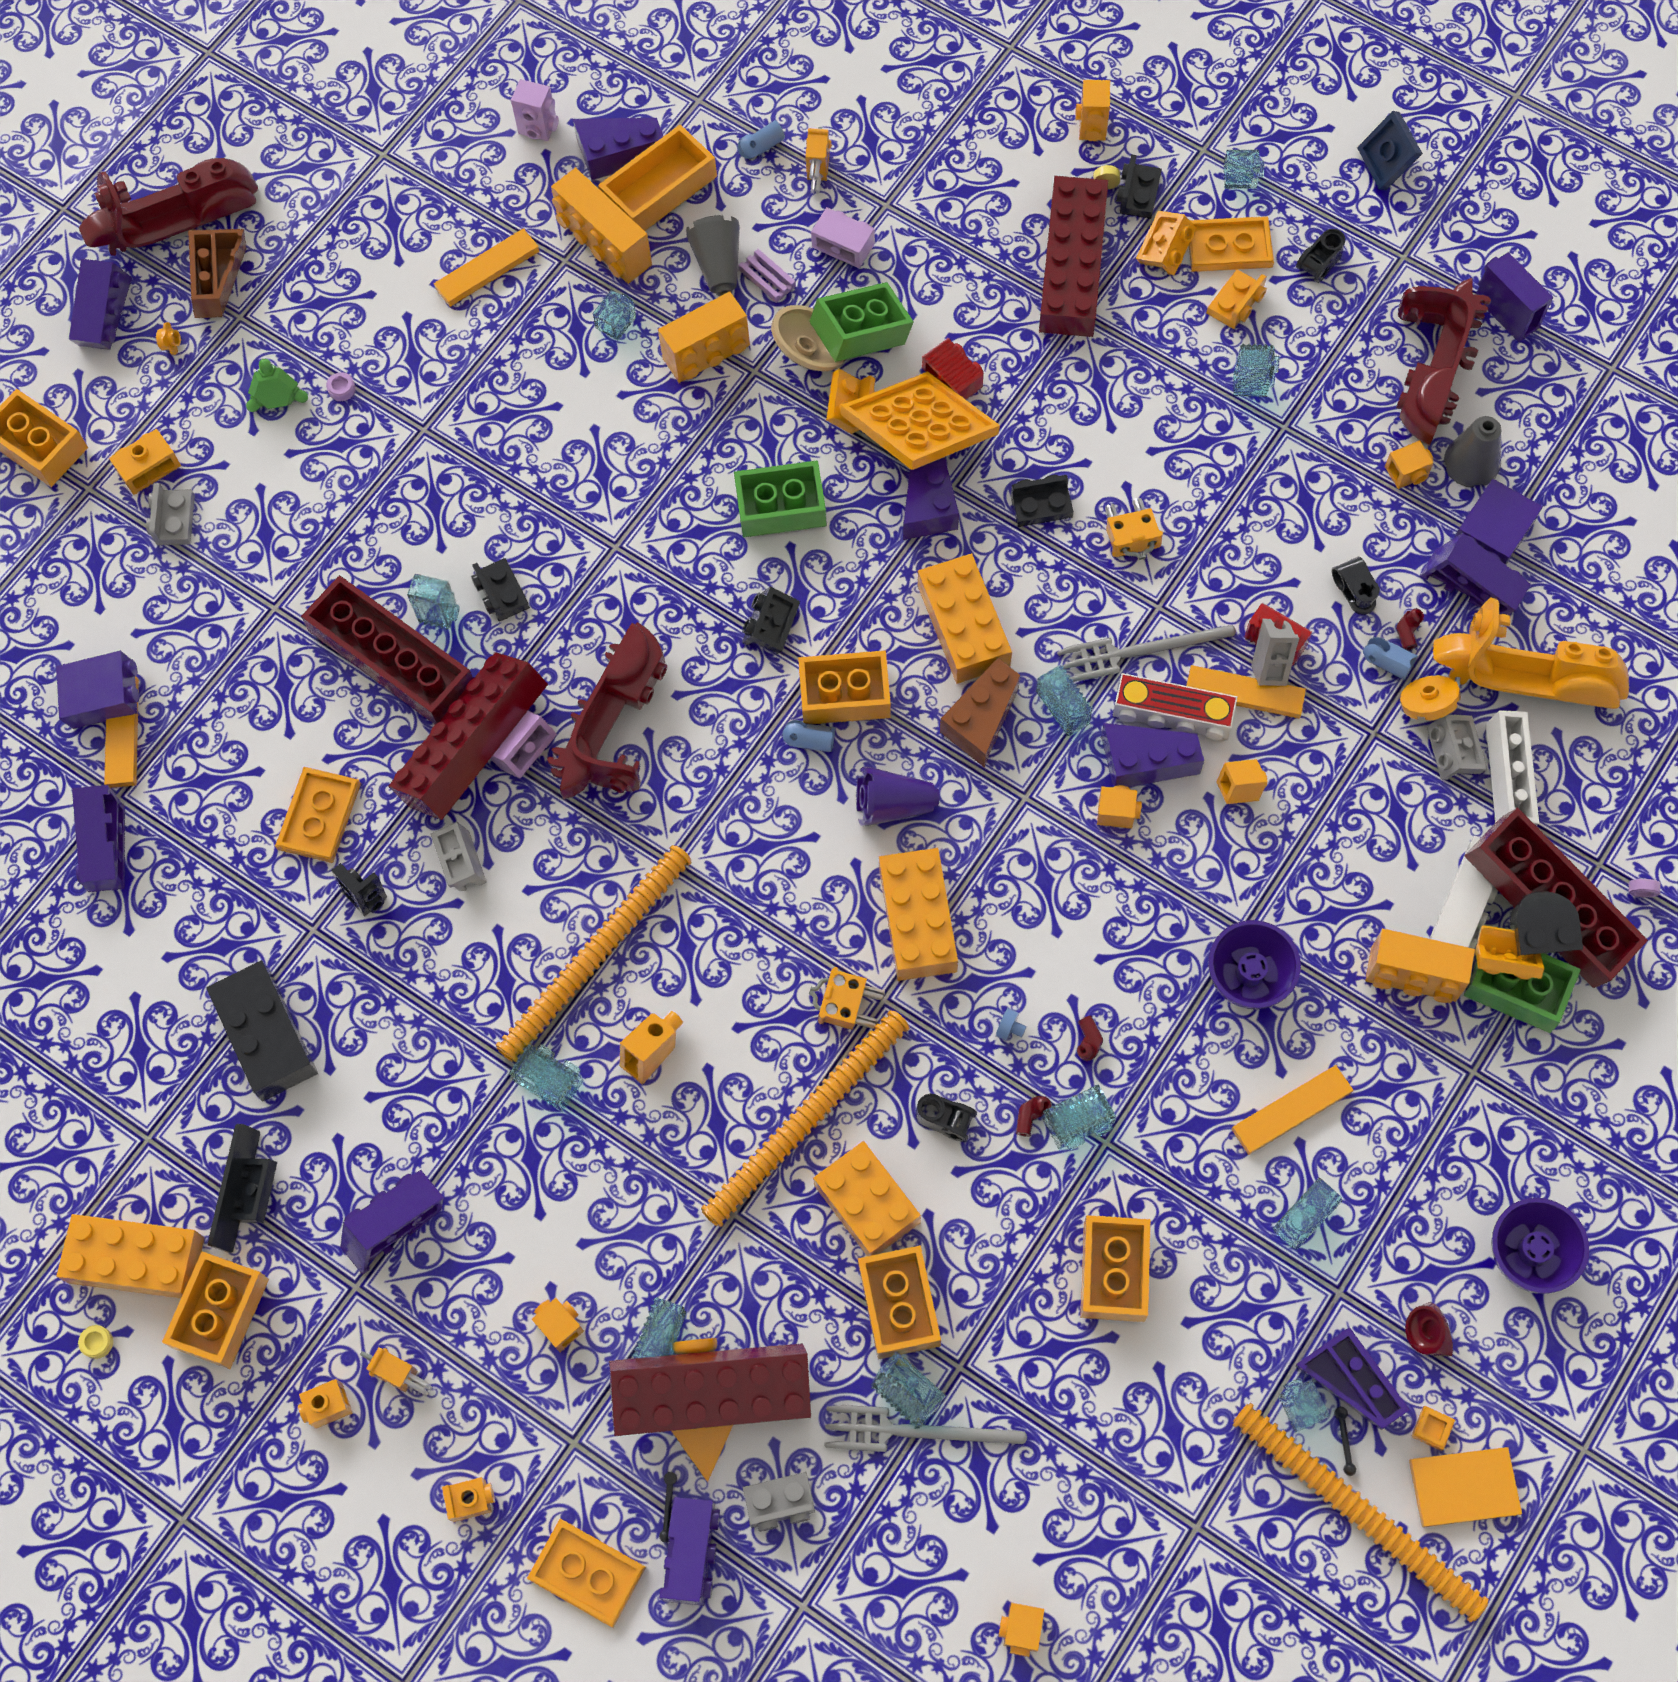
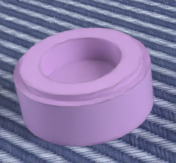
(340, 386)
(1644, 888)

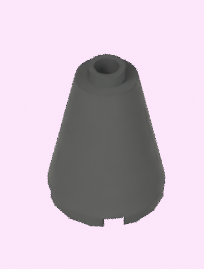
(716, 251)
(1475, 453)

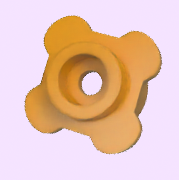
(168, 338)

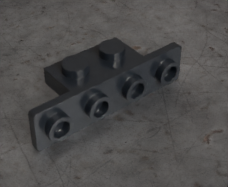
(243, 1189)

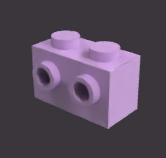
(534, 110)
(843, 237)
(523, 745)

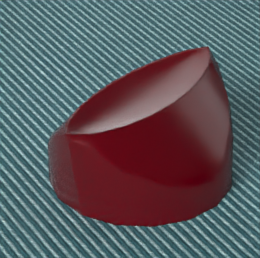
(1429, 1331)

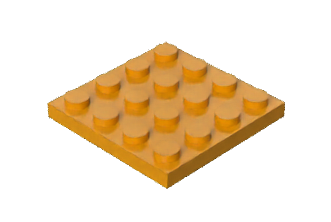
(919, 420)

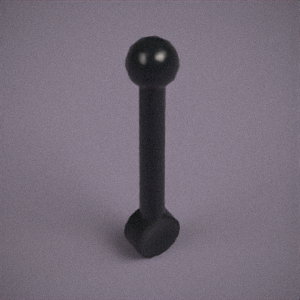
(1341, 1414)
(670, 1479)

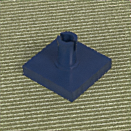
(1389, 150)

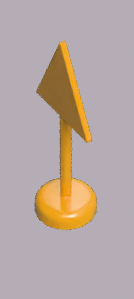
(701, 1444)

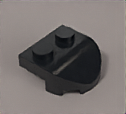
(1546, 924)

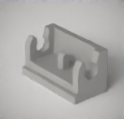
(1274, 653)
(458, 856)

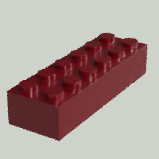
(1073, 256)
(387, 649)
(468, 735)
(1524, 861)
(709, 1389)

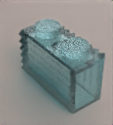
(1255, 370)
(433, 601)
(1064, 700)
(546, 1076)
(1079, 1117)
(1307, 1214)
(660, 1329)
(907, 1390)

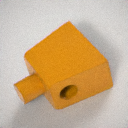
(649, 1045)

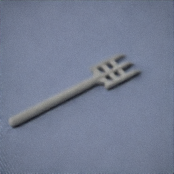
(1114, 654)
(887, 1429)

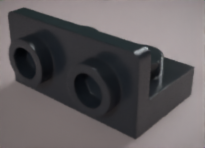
(1140, 189)
(1041, 500)
(501, 589)
(770, 619)
(364, 894)

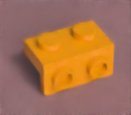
(1498, 953)

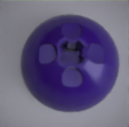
(1260, 951)
(1555, 1241)

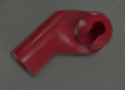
(1407, 626)
(1092, 1041)
(1029, 1112)

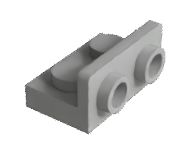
(170, 516)
(1456, 746)
(778, 1501)

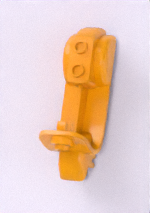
(1573, 674)

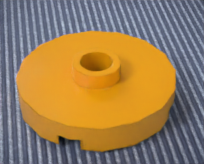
(1430, 697)

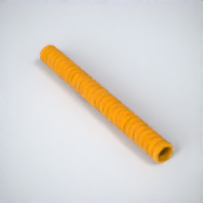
(593, 953)
(805, 1118)
(1360, 1512)

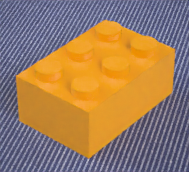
(704, 337)
(38, 438)
(844, 687)
(1419, 966)
(867, 1200)
(1115, 1268)
(899, 1302)
(215, 1310)

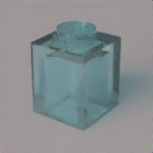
(1242, 169)
(614, 314)
(1303, 1404)

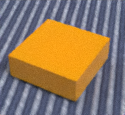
(1433, 1428)

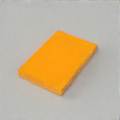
(1231, 244)
(318, 814)
(1465, 1487)
(586, 1573)

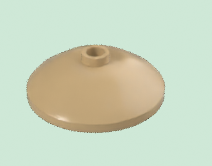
(799, 339)

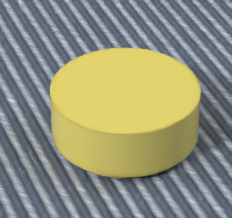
(1108, 173)
(95, 1341)

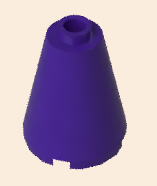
(892, 796)

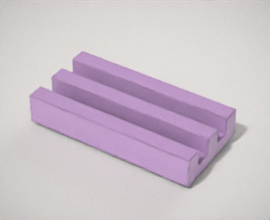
(774, 269)

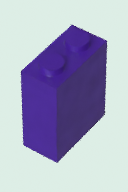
(1515, 296)
(1500, 520)
(97, 689)

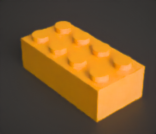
(661, 177)
(601, 226)
(963, 617)
(918, 914)
(129, 1256)

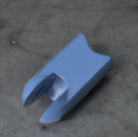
(761, 141)
(1389, 657)
(809, 736)

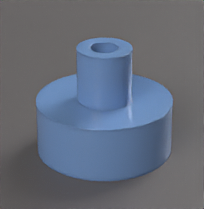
(1010, 1025)

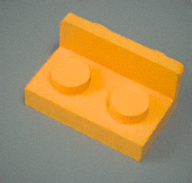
(1166, 241)
(1236, 298)
(844, 390)

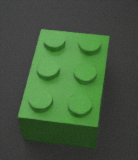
(861, 321)
(780, 498)
(1528, 1000)

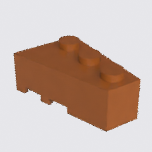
(214, 268)
(981, 710)

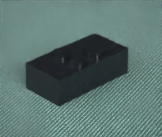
(261, 1031)

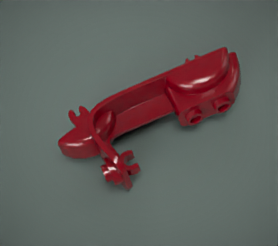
(203, 195)
(1431, 385)
(627, 681)

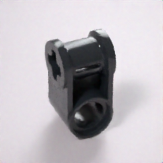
(1319, 257)
(1357, 585)
(947, 1117)

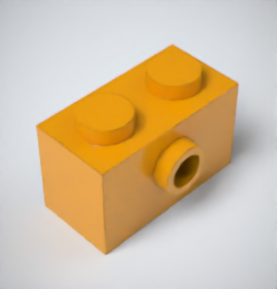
(1093, 110)
(144, 461)

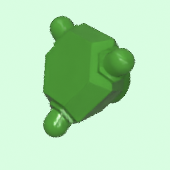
(273, 388)

